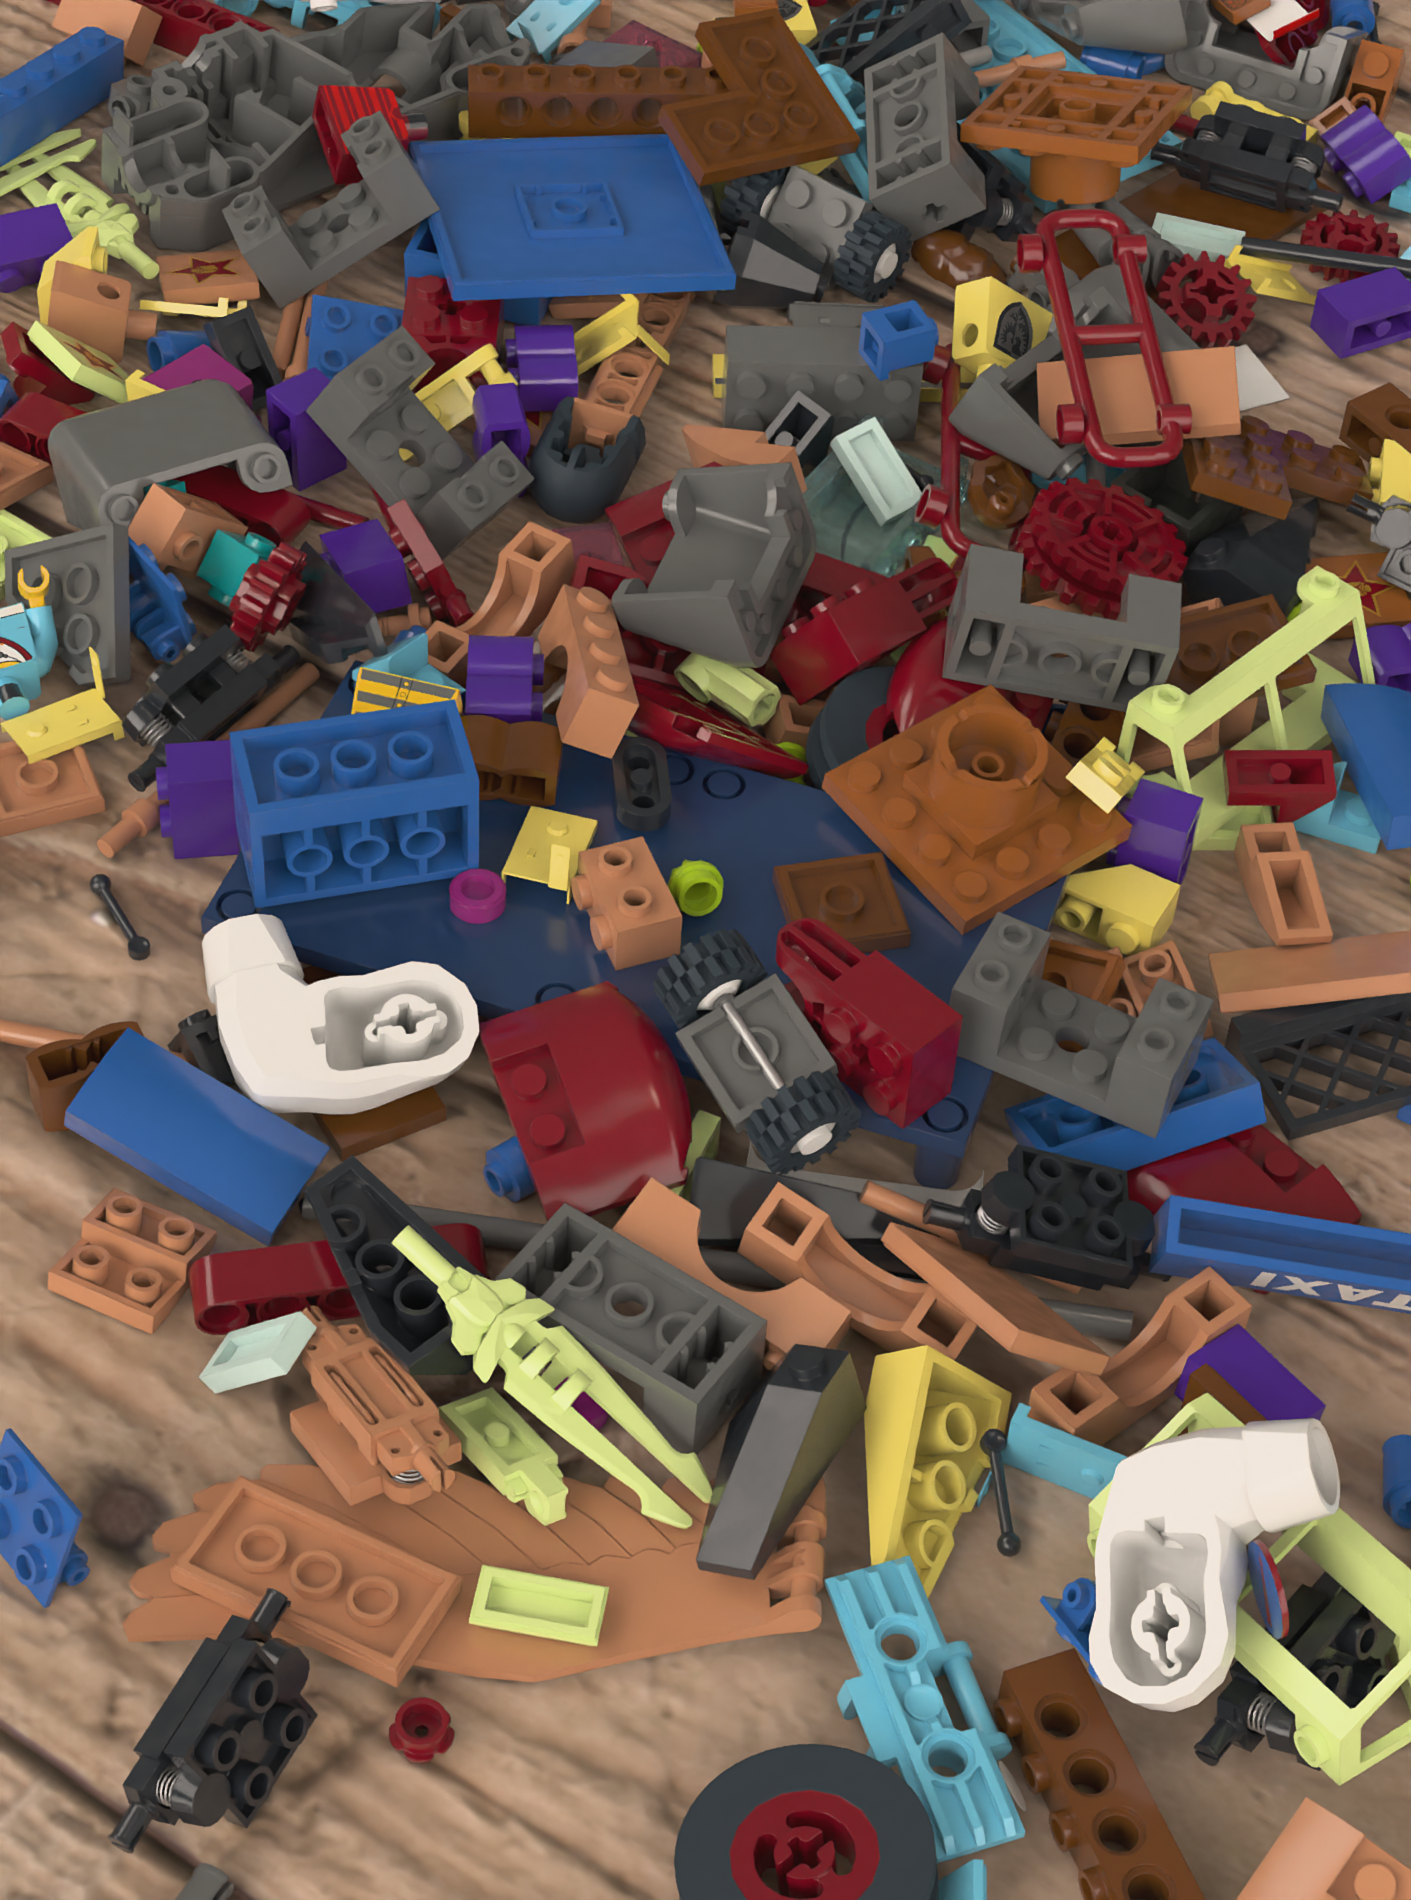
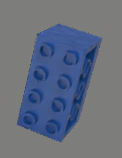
(355, 802)

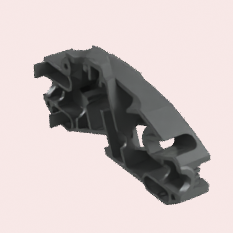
(246, 105)

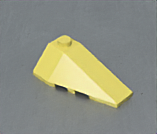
(925, 1453)

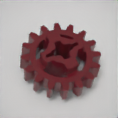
(1349, 234)
(1206, 300)
(268, 595)

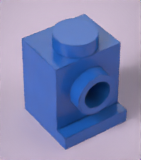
(897, 338)

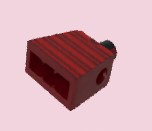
(341, 106)

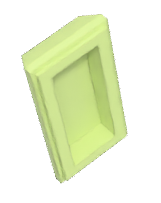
(539, 1605)

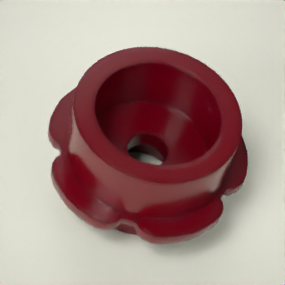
(421, 1714)

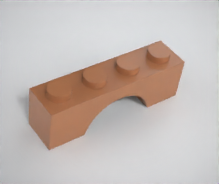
(519, 600)
(598, 686)
(799, 1240)
(794, 1314)
(1144, 1370)

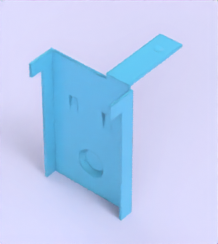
(548, 21)
(1056, 1456)

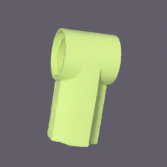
(733, 688)

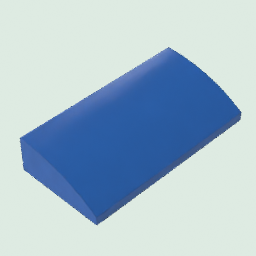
(1374, 736)
(1212, 1104)
(196, 1136)

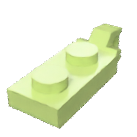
(508, 1453)

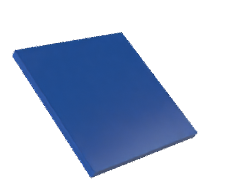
(569, 217)

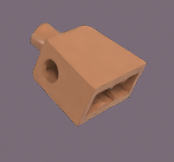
(96, 309)

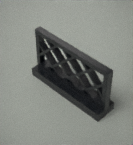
(905, 31)
(1292, 1030)

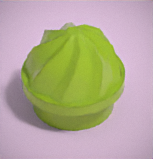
(696, 887)

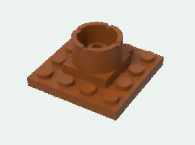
(1075, 127)
(974, 808)

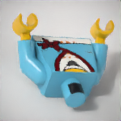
(26, 647)

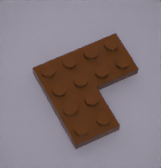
(774, 106)
(1264, 463)

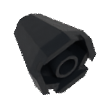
(769, 269)

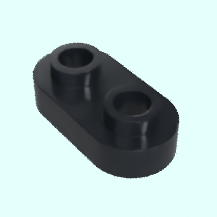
(641, 784)

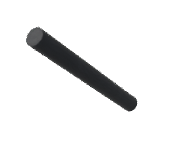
(1322, 256)

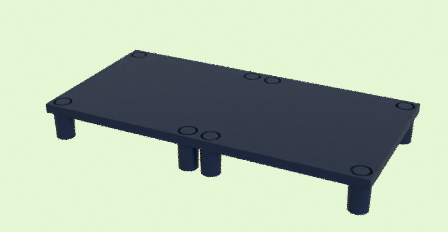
(546, 946)

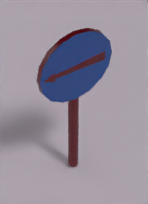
(1268, 1589)

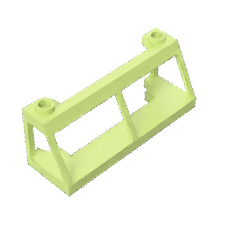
(1180, 717)
(1325, 1726)

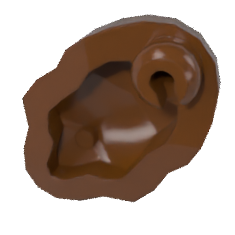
(954, 259)
(999, 493)

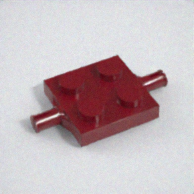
(427, 567)

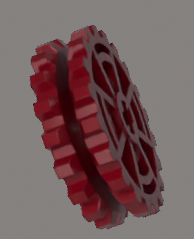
(1091, 539)

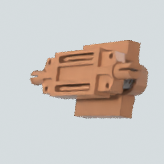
(370, 1420)

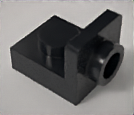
(202, 1046)

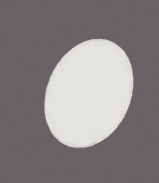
(1012, 1785)

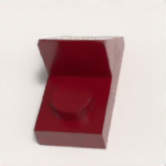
(37, 371)
(1285, 779)

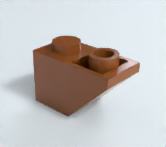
(1375, 77)

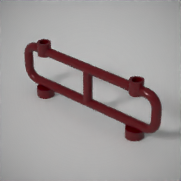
(1080, 420)
(942, 504)

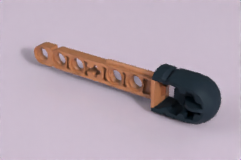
(601, 435)

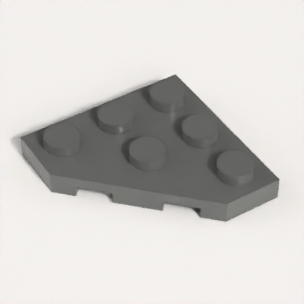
(85, 594)

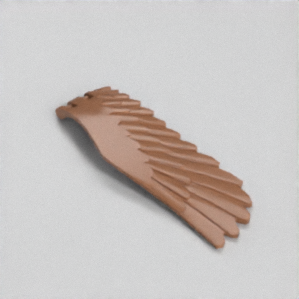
(655, 1587)

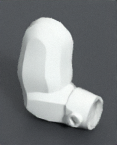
(334, 1041)
(1178, 1553)

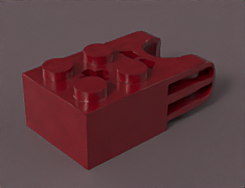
(450, 328)
(862, 628)
(875, 1020)

